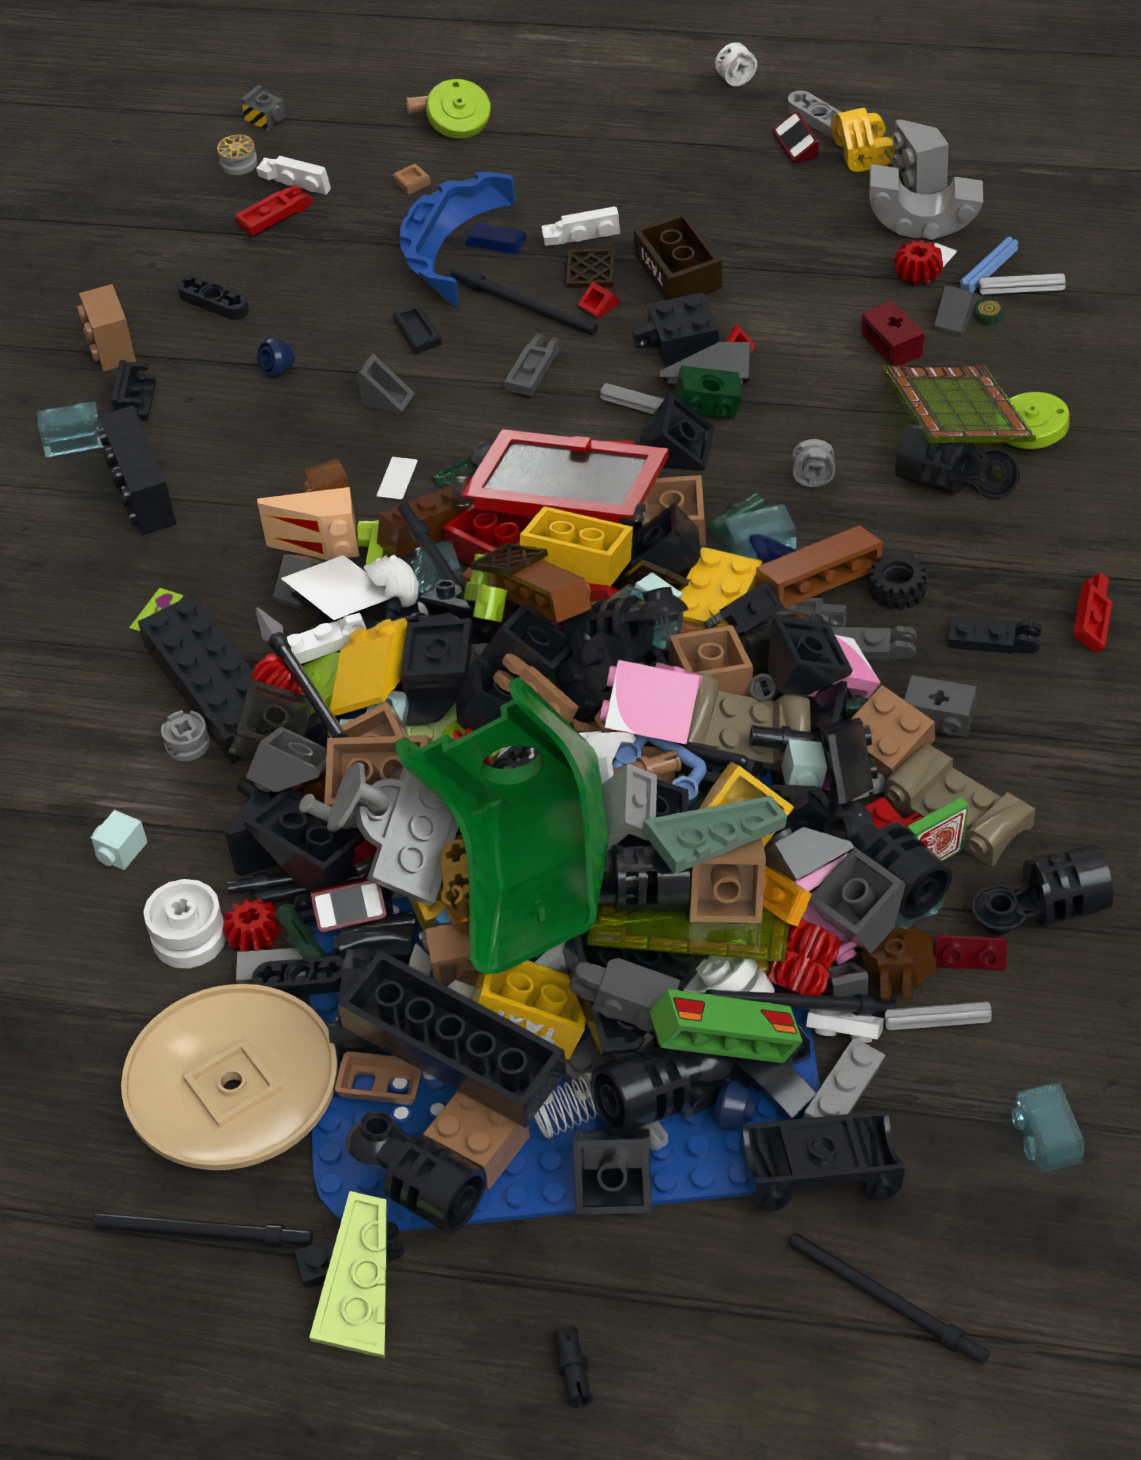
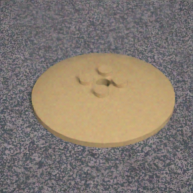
(220, 1035)

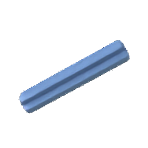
(989, 264)

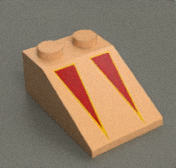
(311, 523)

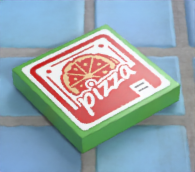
(943, 829)

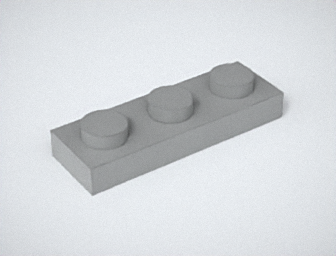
(846, 1081)

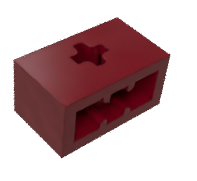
(892, 334)

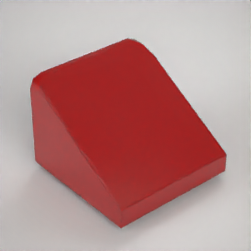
(597, 300)

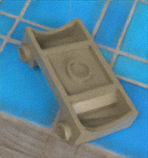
(725, 720)
(930, 782)

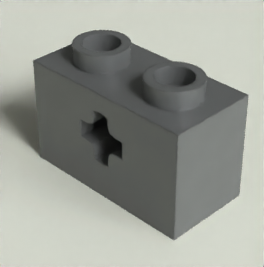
(944, 702)

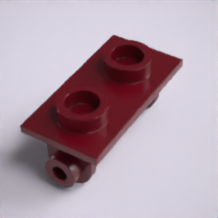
(971, 952)

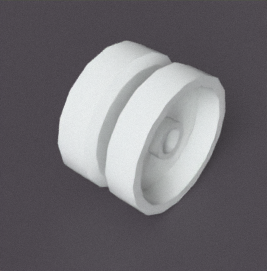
(185, 923)
(729, 974)

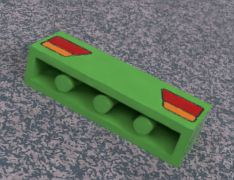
(725, 1026)

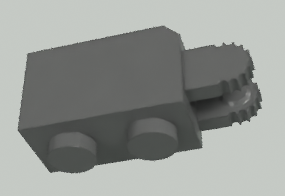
(622, 990)

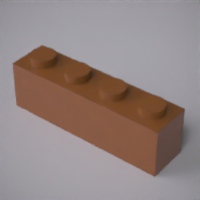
(821, 565)
(547, 590)

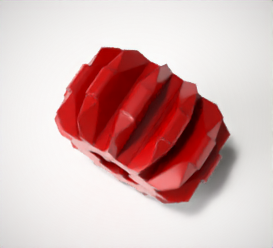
(918, 262)
(274, 672)
(251, 926)
(813, 943)
(798, 975)

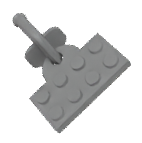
(407, 833)

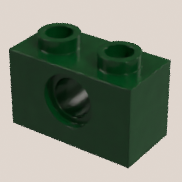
(709, 391)

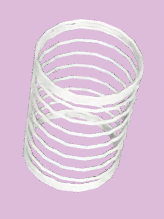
(548, 1133)

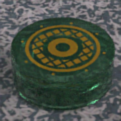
(989, 311)

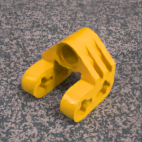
(854, 133)

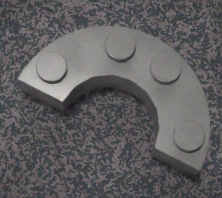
(923, 214)

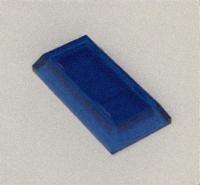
(496, 238)
(768, 549)

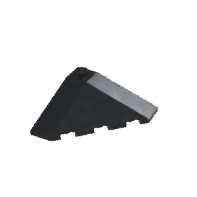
(615, 1035)

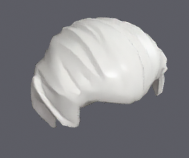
(396, 577)

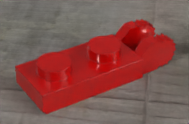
(272, 210)

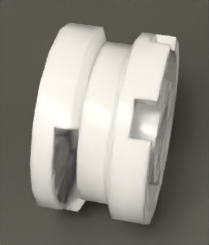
(737, 66)

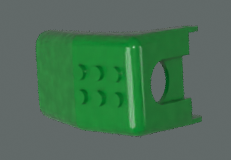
(528, 831)

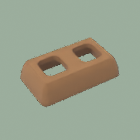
(384, 1070)

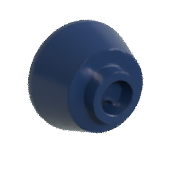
(275, 357)
(735, 1106)

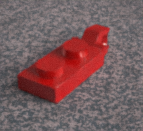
(1093, 613)

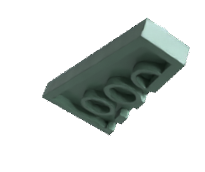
(708, 832)

